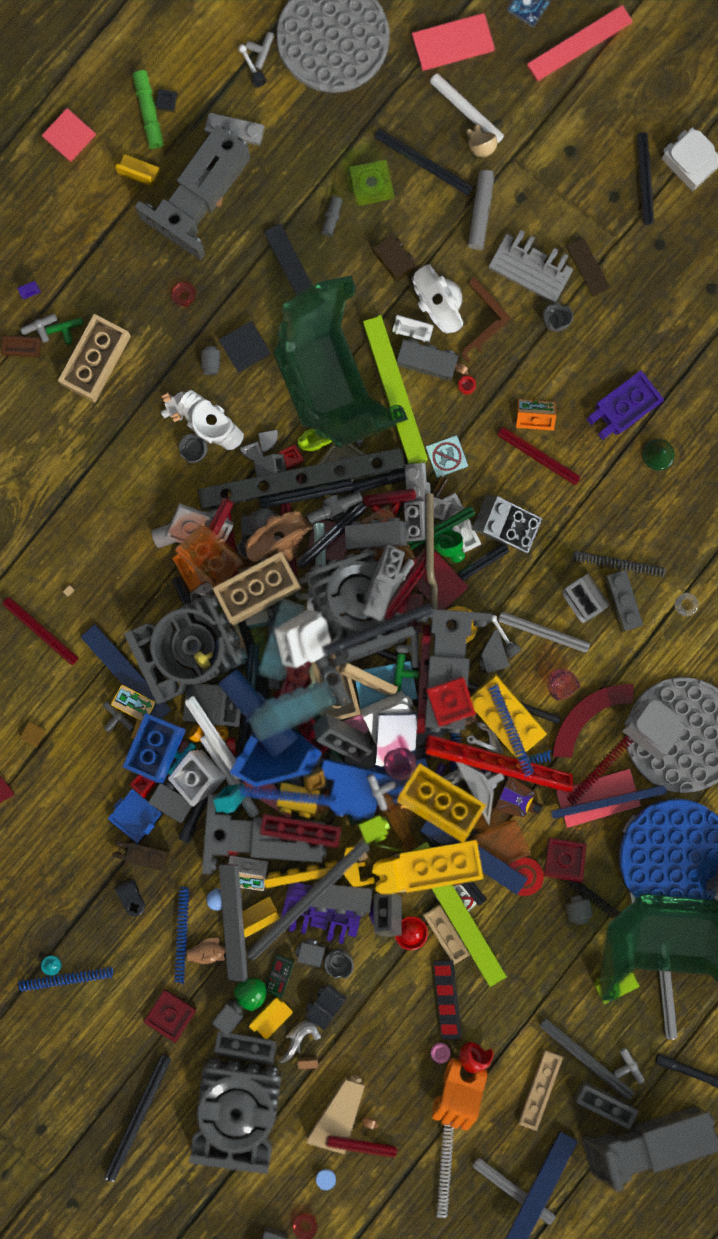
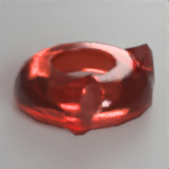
(183, 286)
(303, 676)
(301, 1234)

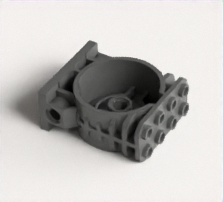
(325, 582)
(160, 658)
(265, 1086)

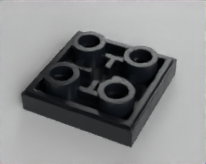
(244, 347)

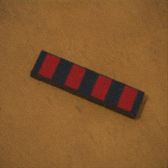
(447, 999)

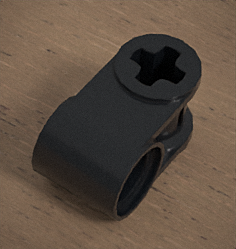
(129, 893)

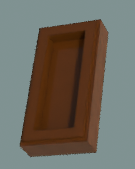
(21, 346)

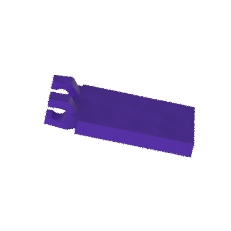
(626, 405)

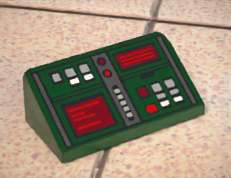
(279, 975)

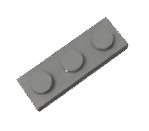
(248, 131)

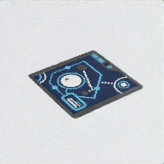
(528, 10)

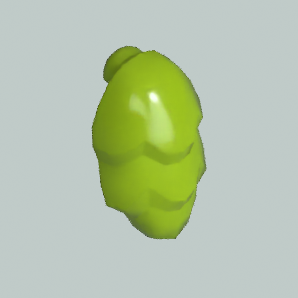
(311, 441)

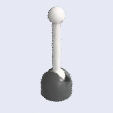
(511, 648)

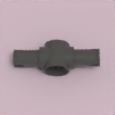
(334, 507)
(338, 688)

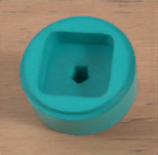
(51, 965)

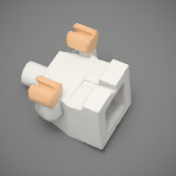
(172, 406)

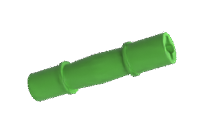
(148, 110)

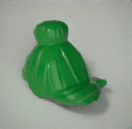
(450, 545)

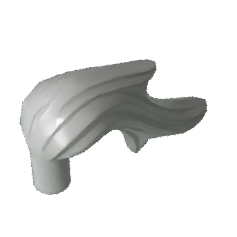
(297, 1035)

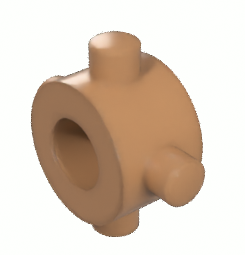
(461, 369)
(370, 1122)

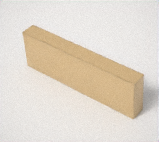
(367, 679)
(446, 934)

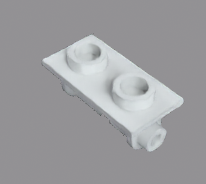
(413, 328)

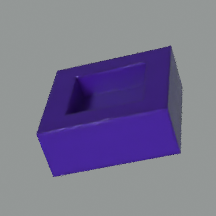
(29, 290)

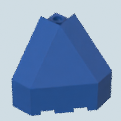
(259, 768)

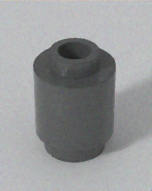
(210, 360)

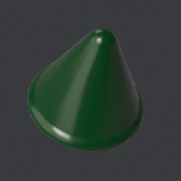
(658, 454)

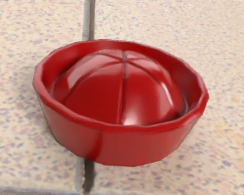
(413, 933)

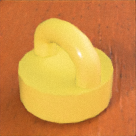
(202, 660)

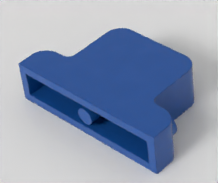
(352, 788)

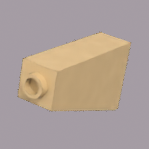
(339, 1114)

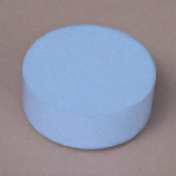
(325, 1179)

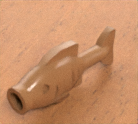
(207, 952)

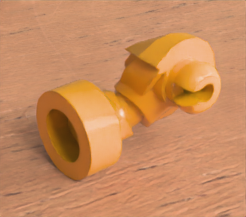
(196, 733)

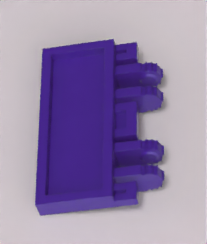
(319, 919)

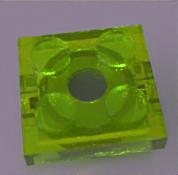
(371, 182)

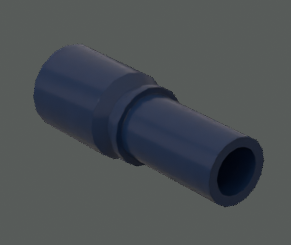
(248, 701)

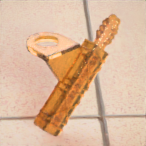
(400, 819)

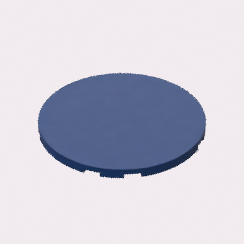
(670, 850)

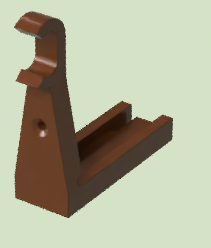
(492, 329)

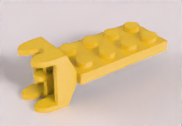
(429, 868)
(314, 871)

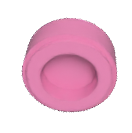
(440, 1052)

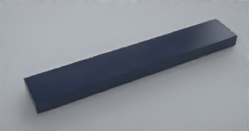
(121, 667)
(608, 801)
(490, 864)
(542, 1187)

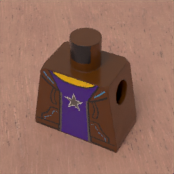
(516, 799)

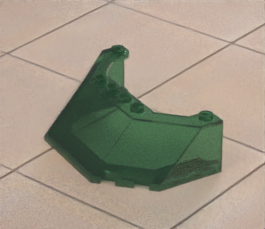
(323, 370)
(660, 936)

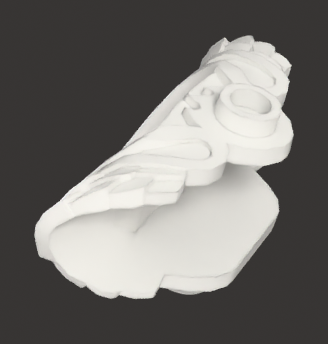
(446, 314)
(196, 410)

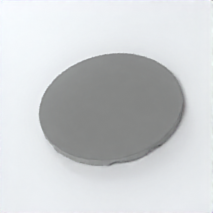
(333, 42)
(694, 755)

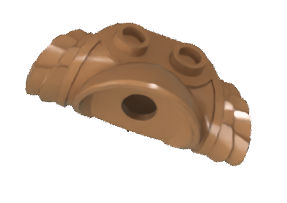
(263, 544)

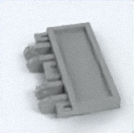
(529, 269)

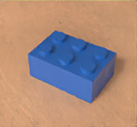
(154, 748)

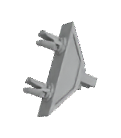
(479, 782)

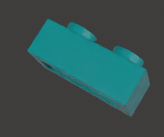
(229, 798)

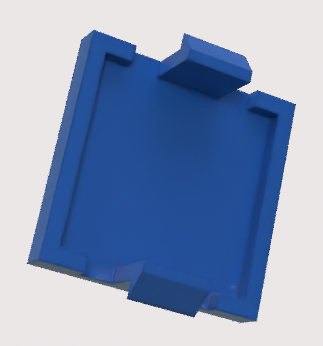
(134, 815)

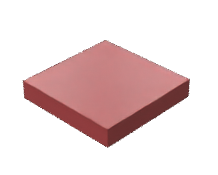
(68, 135)

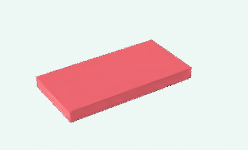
(453, 42)
(606, 786)

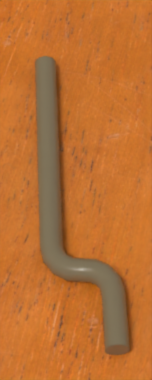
(430, 551)

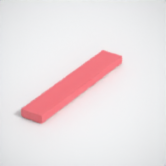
(579, 43)

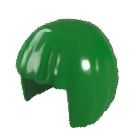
(250, 993)

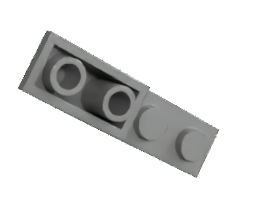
(416, 509)
(382, 582)

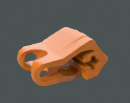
(460, 1098)

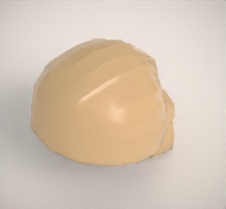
(481, 143)

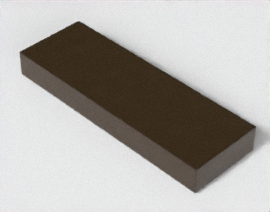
(588, 267)

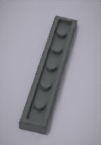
(233, 922)

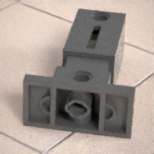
(199, 190)
(449, 655)
(246, 837)
(651, 1146)

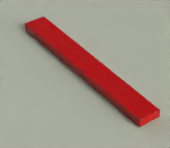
(498, 763)

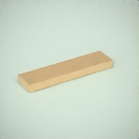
(540, 1090)

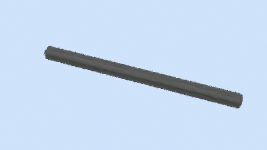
(307, 900)

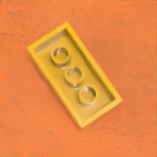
(528, 727)
(441, 803)

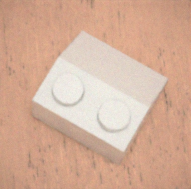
(196, 777)

